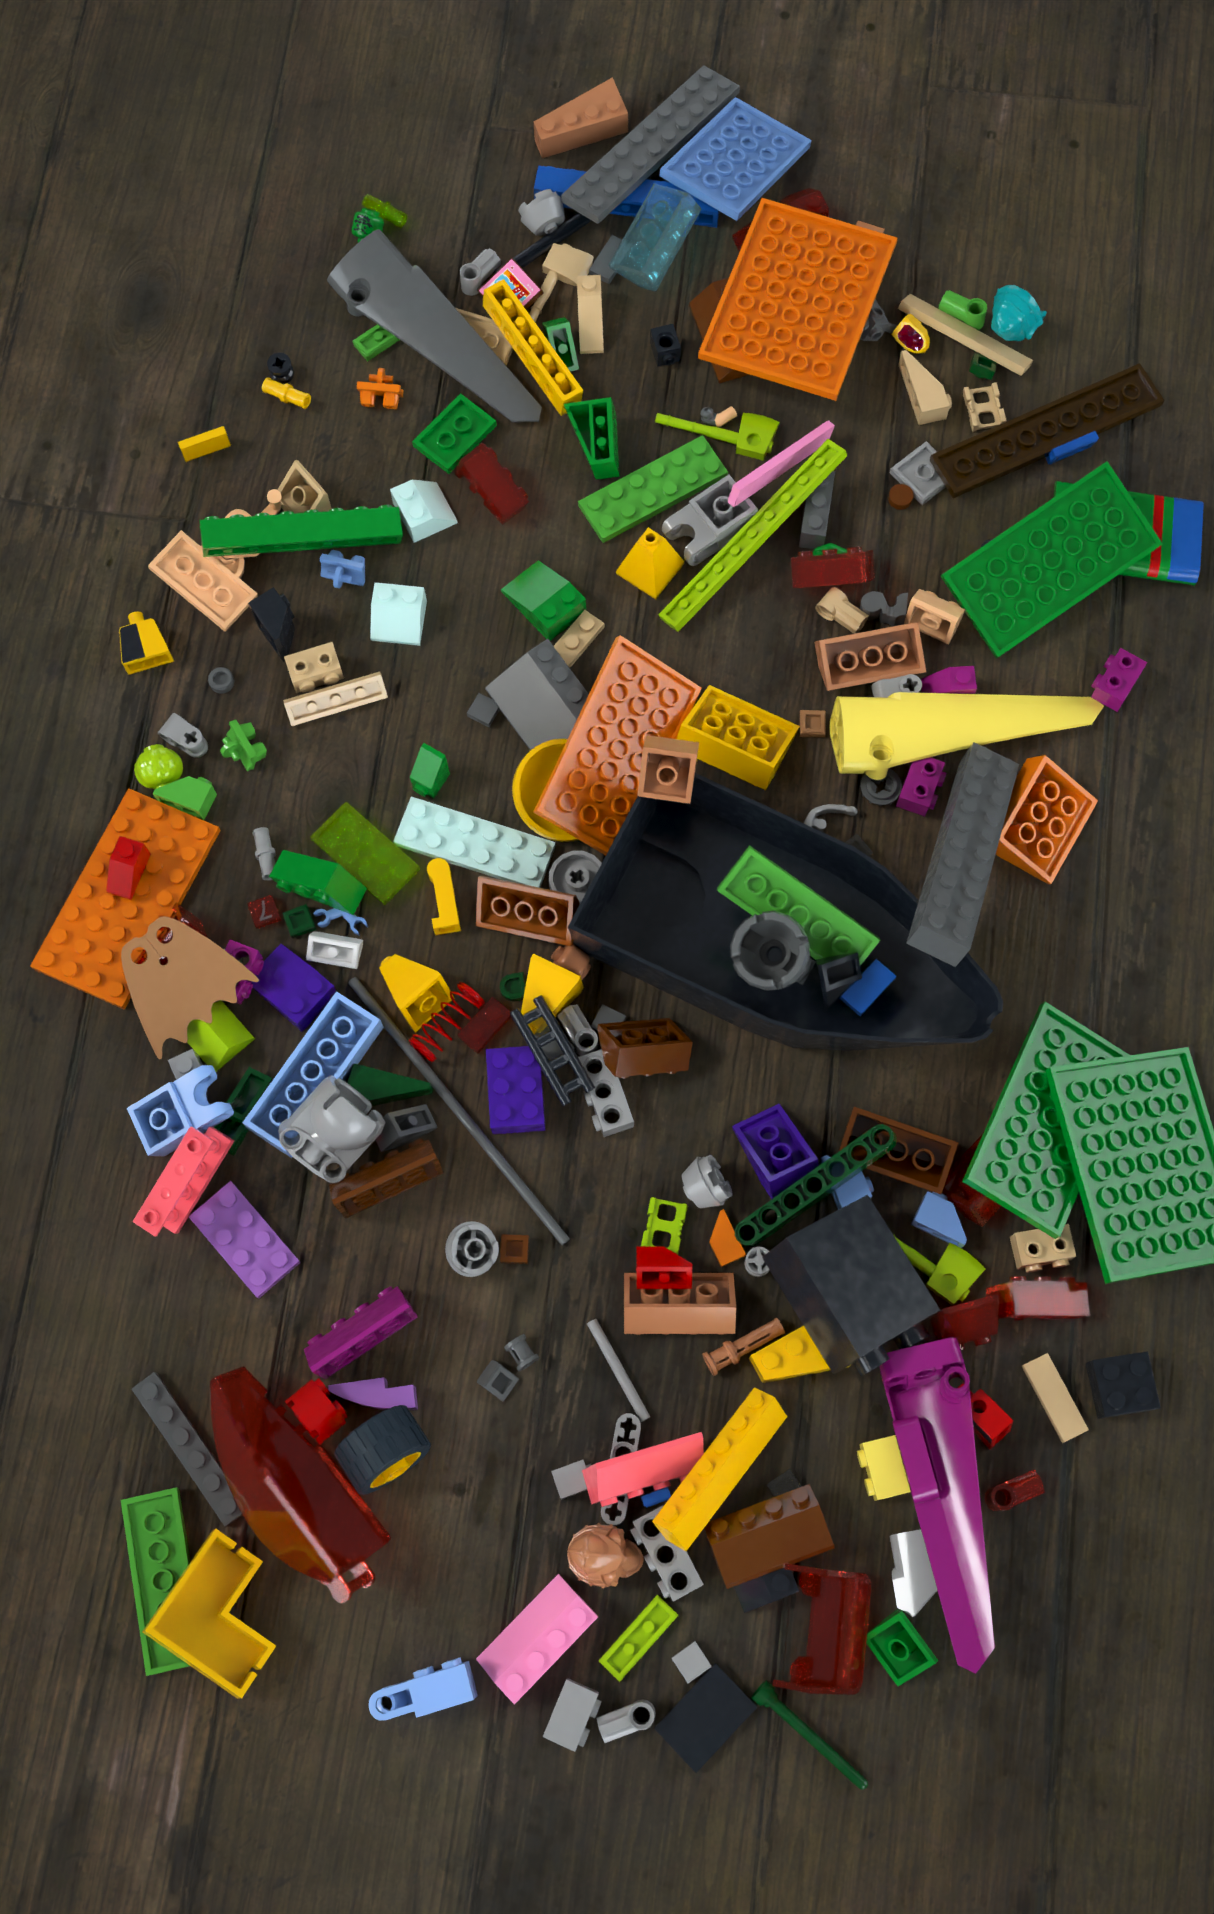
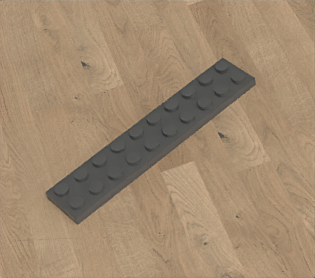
(650, 144)

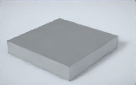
(919, 473)

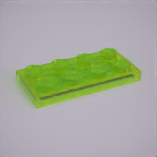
(365, 853)

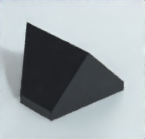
(837, 975)

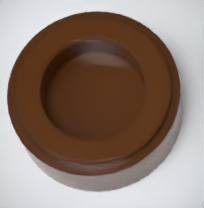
(900, 496)

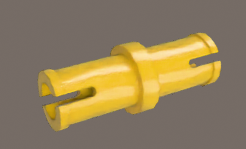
(286, 393)

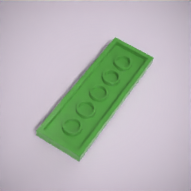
(652, 489)
(763, 886)
(157, 1561)

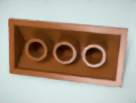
(525, 910)

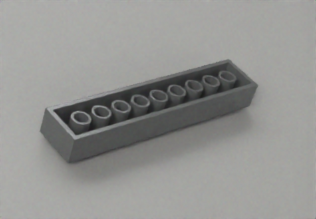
(963, 855)

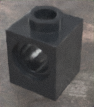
(662, 337)

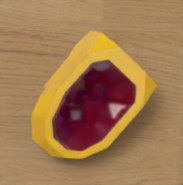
(912, 335)

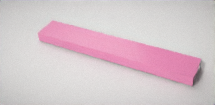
(779, 464)

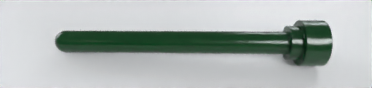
(767, 1696)

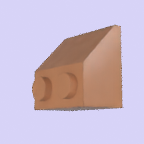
(668, 769)

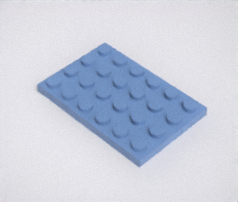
(735, 158)

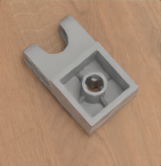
(709, 521)

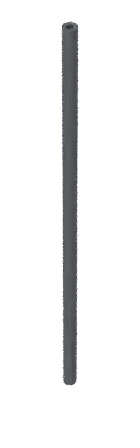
(460, 1112)

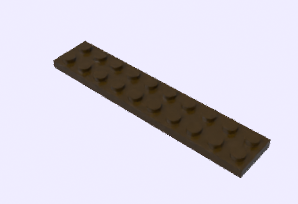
(1045, 428)

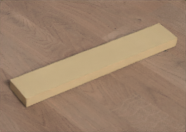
(965, 334)

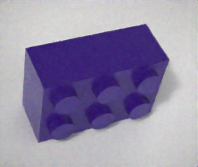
(514, 1091)

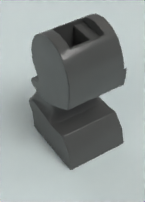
(876, 607)

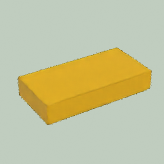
(204, 443)

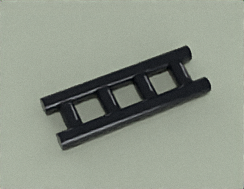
(549, 1067)

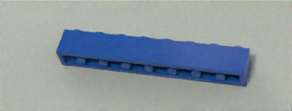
(561, 179)

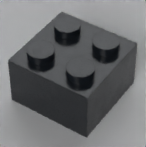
(1122, 1385)

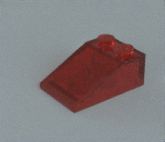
(968, 1321)

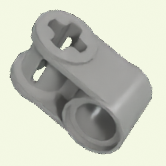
(886, 687)
(183, 736)

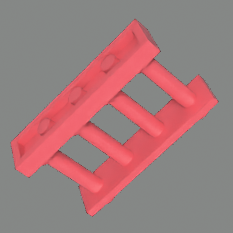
(183, 1180)

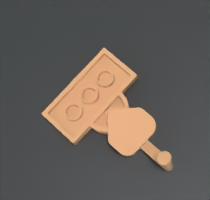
(210, 582)

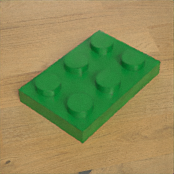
(454, 433)

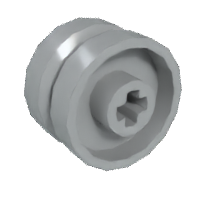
(573, 873)

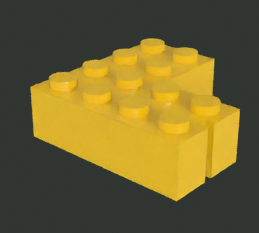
(197, 1619)

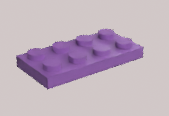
(244, 1239)

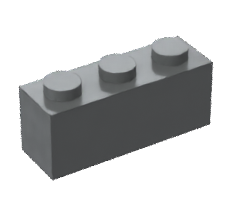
(816, 515)

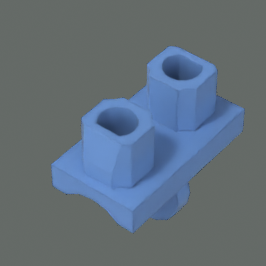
(343, 570)

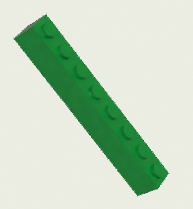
(300, 531)

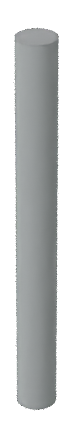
(618, 1370)

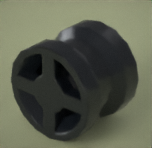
(277, 373)

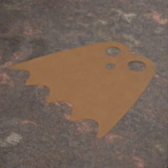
(184, 988)

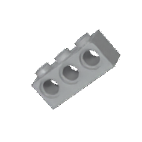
(614, 1103)
(680, 1563)

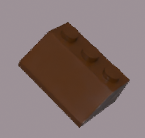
(644, 1047)

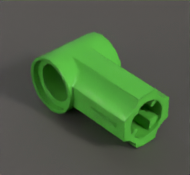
(969, 311)

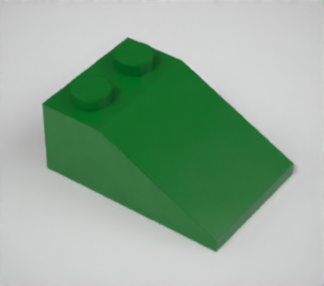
(545, 599)

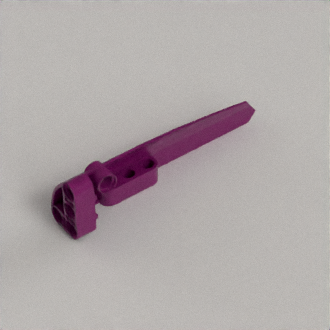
(941, 1467)

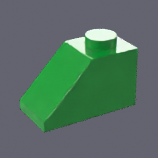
(560, 337)
(429, 771)

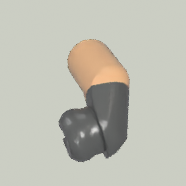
(717, 419)

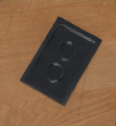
(705, 1717)

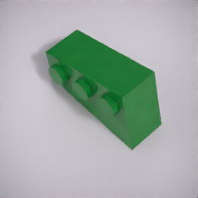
(597, 434)
(318, 881)

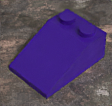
(293, 987)
(775, 1149)

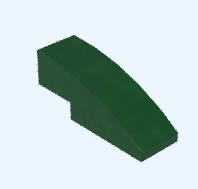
(242, 1101)

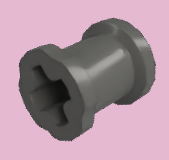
(521, 1352)

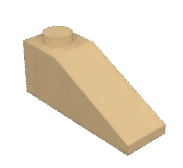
(590, 314)
(924, 390)

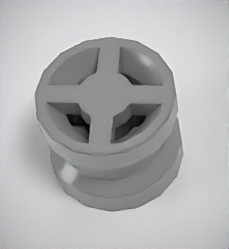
(755, 1256)

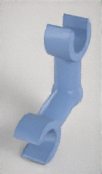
(335, 913)

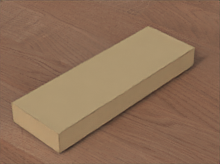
(1055, 1398)

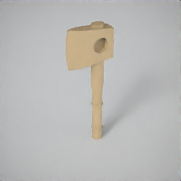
(561, 264)

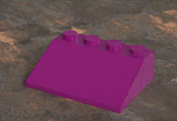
(359, 1333)

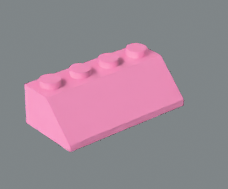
(536, 1638)

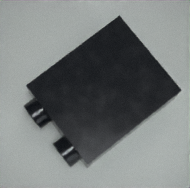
(852, 1287)

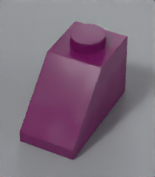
(951, 680)

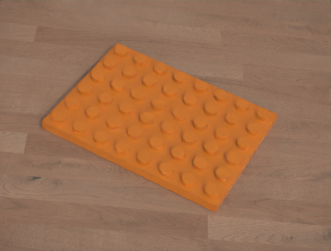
(798, 299)

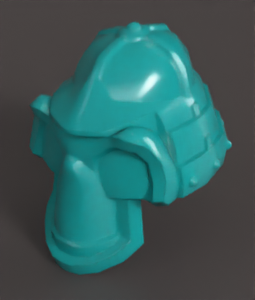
(1015, 314)

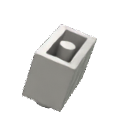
(571, 1715)

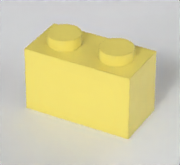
(883, 1468)

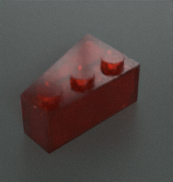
(832, 567)

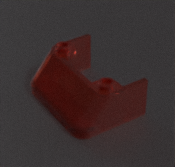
(835, 1632)

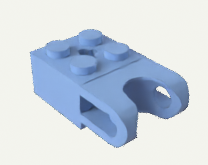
(171, 1110)
(427, 1691)

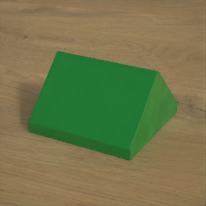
(900, 1648)

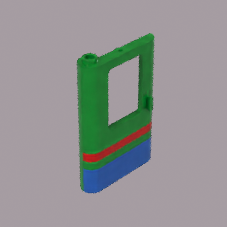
(1179, 528)

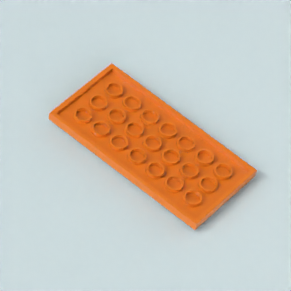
(603, 755)
(95, 925)

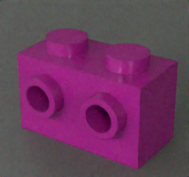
(1118, 679)
(920, 786)

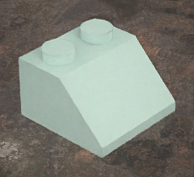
(422, 508)
(397, 613)

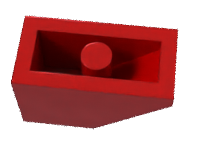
(126, 867)
(662, 1269)

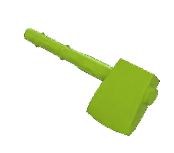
(753, 439)
(951, 1275)

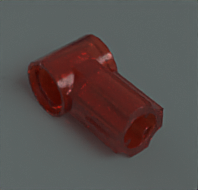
(1016, 1490)

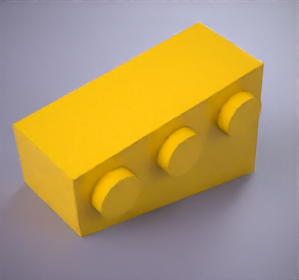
(789, 1358)

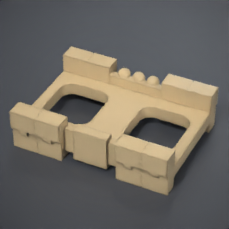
(992, 406)

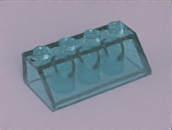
(655, 236)

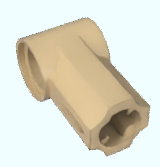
(837, 607)

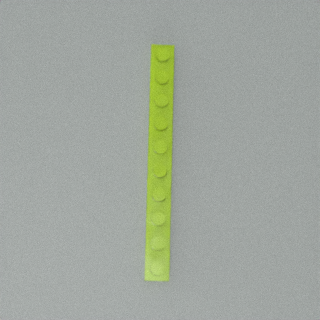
(752, 535)

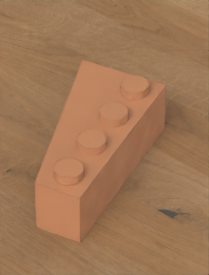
(582, 121)

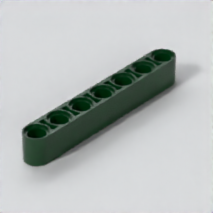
(829, 1184)

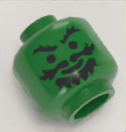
(366, 222)

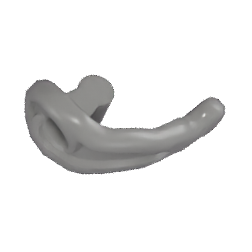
(820, 824)

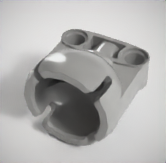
(331, 1128)

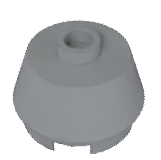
(543, 213)
(705, 1183)
(471, 1249)

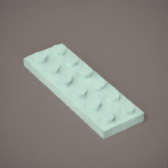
(474, 843)

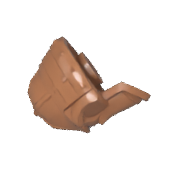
(602, 1555)

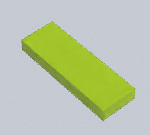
(638, 1638)

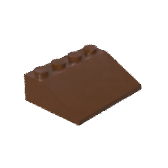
(386, 1178)

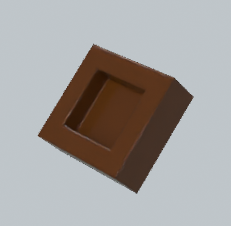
(514, 1249)

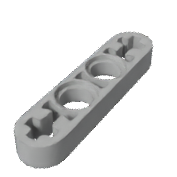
(634, 1434)

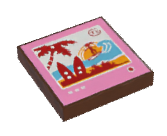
(518, 280)

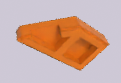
(724, 1242)

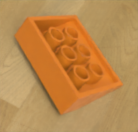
(1043, 818)

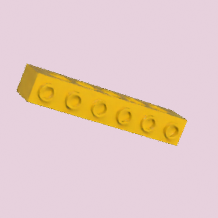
(531, 346)

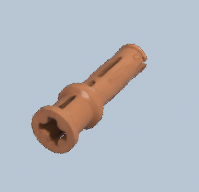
(732, 1351)

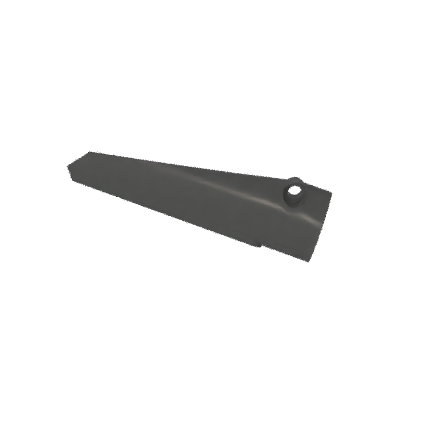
(420, 315)

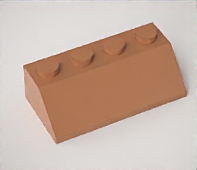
(870, 656)
(699, 1310)

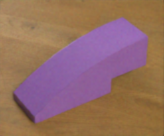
(376, 1394)

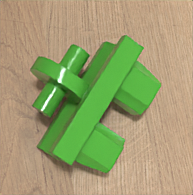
(238, 747)

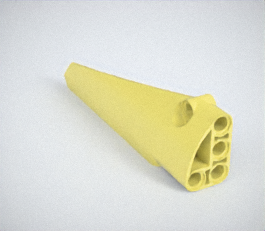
(909, 727)

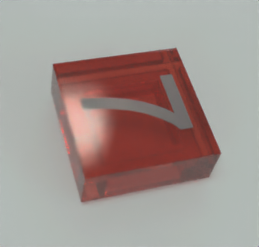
(264, 911)

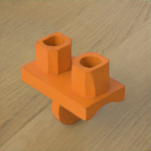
(390, 391)

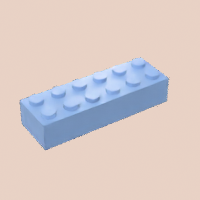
(329, 1048)

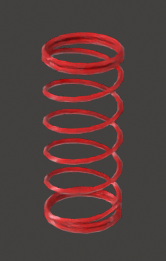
(471, 996)

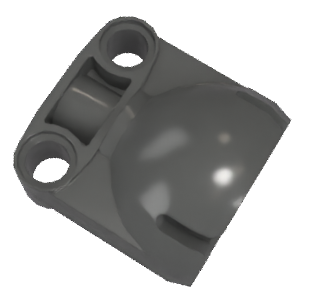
(752, 946)

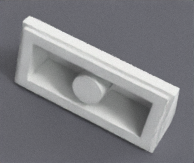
(334, 949)

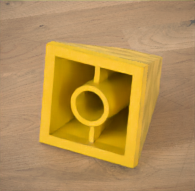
(650, 564)
(554, 983)
(415, 989)

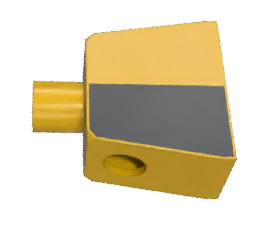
(142, 645)

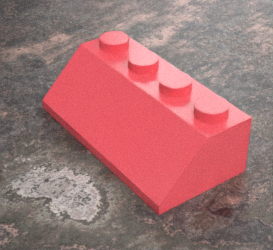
(642, 1469)

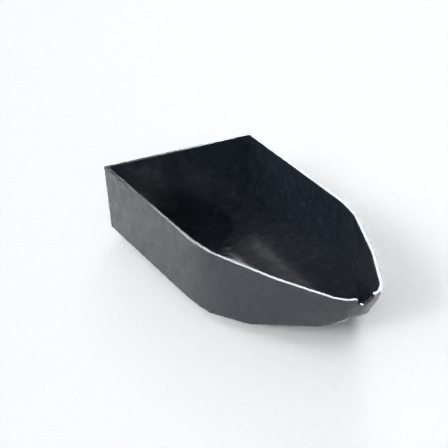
(667, 925)

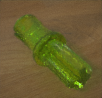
(386, 210)

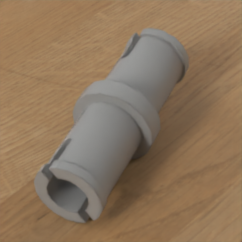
(265, 852)

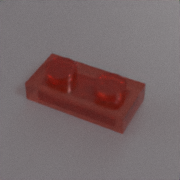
(484, 1025)

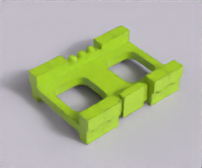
(672, 1227)

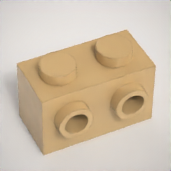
(314, 667)
(1042, 1248)

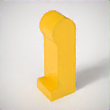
(440, 876)

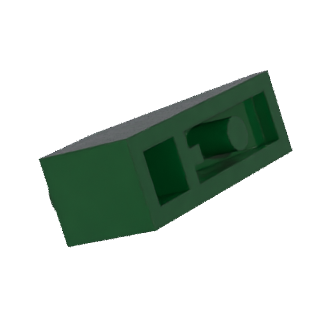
(386, 1087)

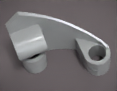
(912, 1572)

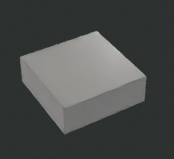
(691, 1662)

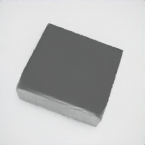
(497, 1380)

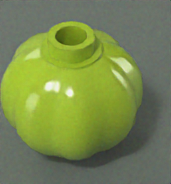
(158, 767)

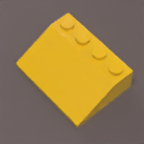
(738, 736)

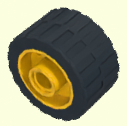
(382, 1449)

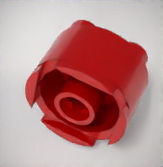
(316, 1411)

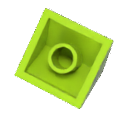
(218, 1040)

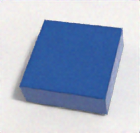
(656, 1497)

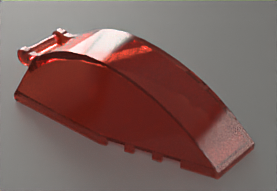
(291, 1489)

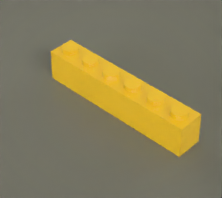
(720, 1469)

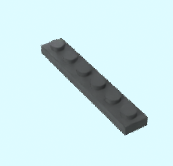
(188, 1446)

